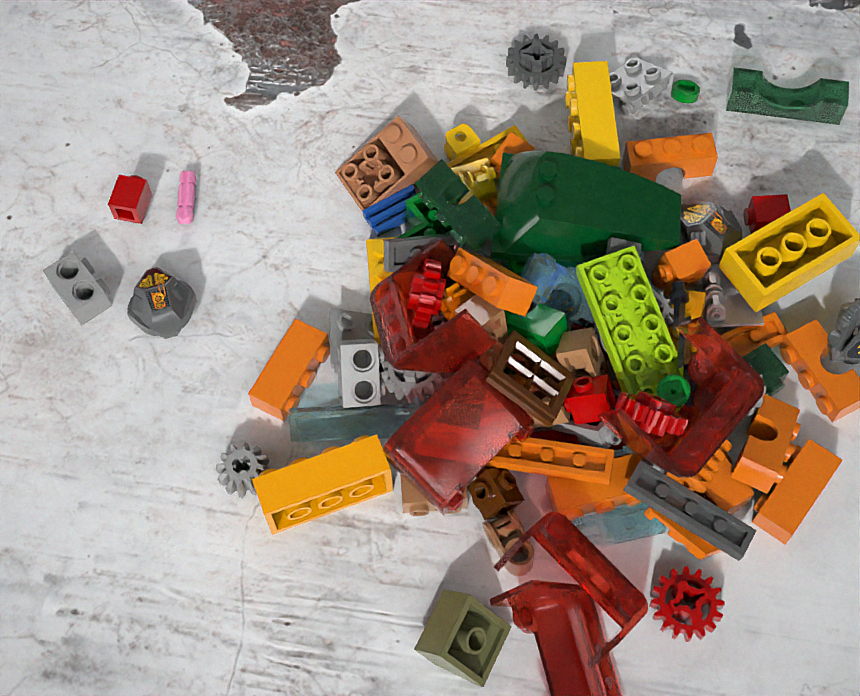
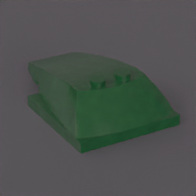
(575, 206)

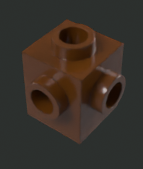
(495, 492)

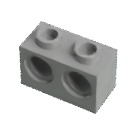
(75, 289)
(351, 374)

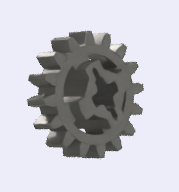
(536, 62)

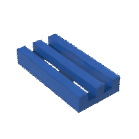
(388, 208)

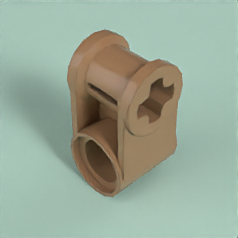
(503, 534)

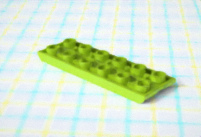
(629, 321)

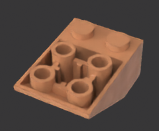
(386, 164)

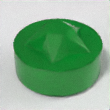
(685, 91)
(674, 389)

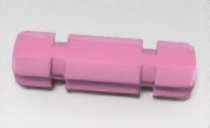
(186, 197)

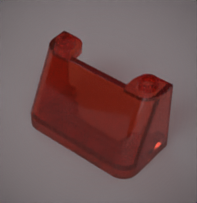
(456, 436)

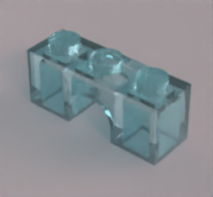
(548, 276)

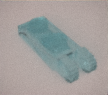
(620, 525)

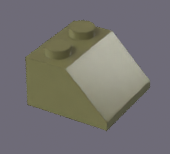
(463, 637)

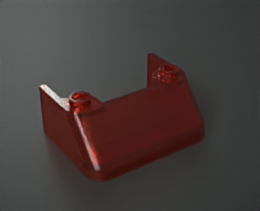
(421, 348)
(721, 402)
(590, 570)
(566, 636)

